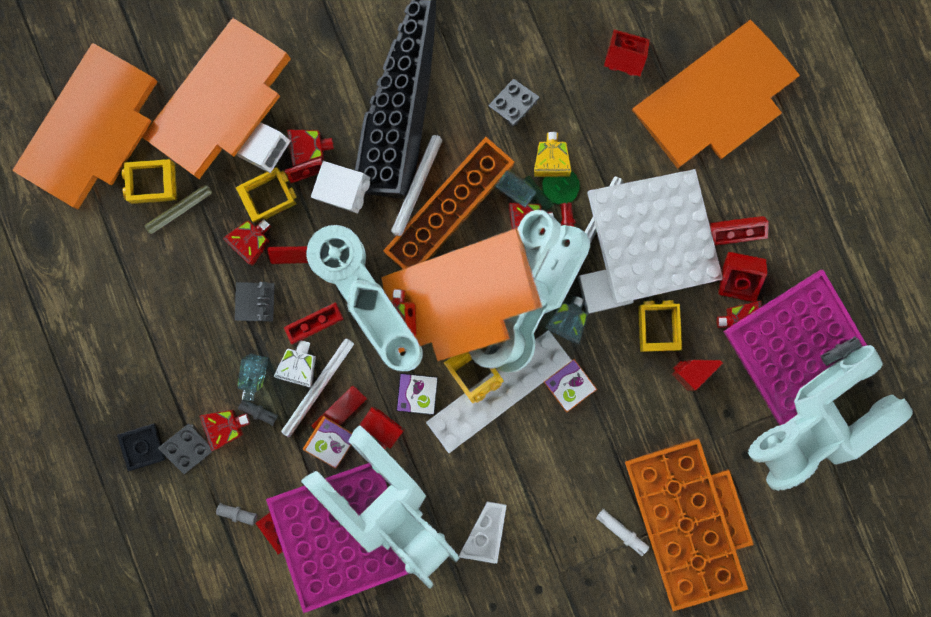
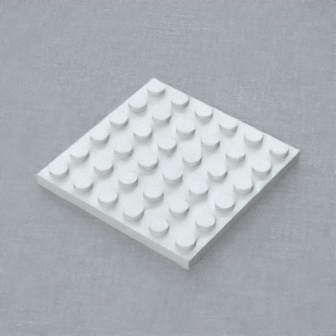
(654, 236)

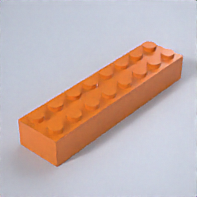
(450, 205)

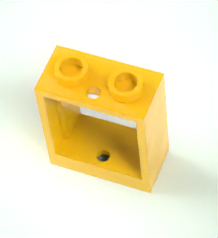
(264, 178)
(169, 179)
(676, 326)
(480, 392)

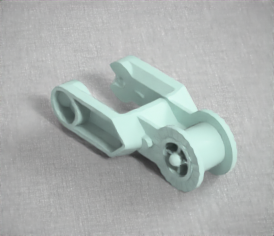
(340, 259)
(551, 283)
(819, 429)
(392, 517)

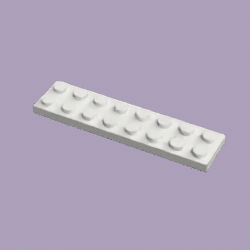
(464, 419)

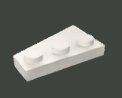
(486, 535)

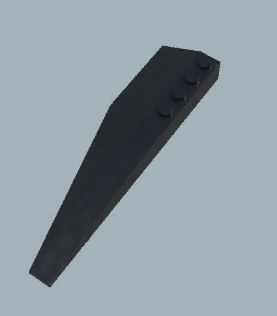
(397, 111)

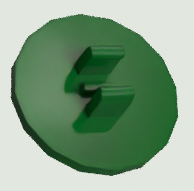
(561, 189)

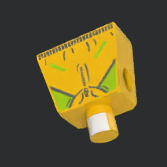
(552, 158)

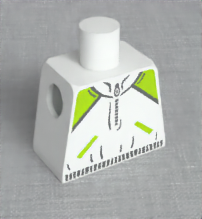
(297, 365)

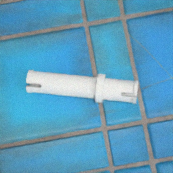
(627, 536)

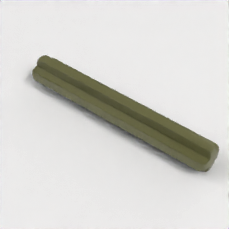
(178, 209)

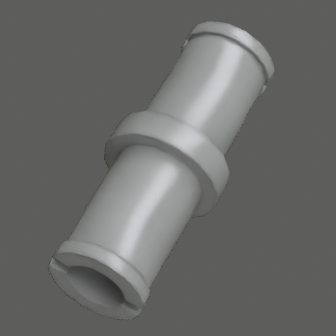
(236, 514)

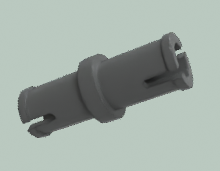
(841, 351)
(258, 412)

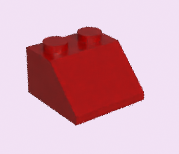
(627, 53)
(742, 276)
(695, 372)
(382, 428)

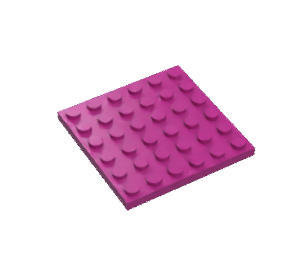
(787, 336)
(320, 552)

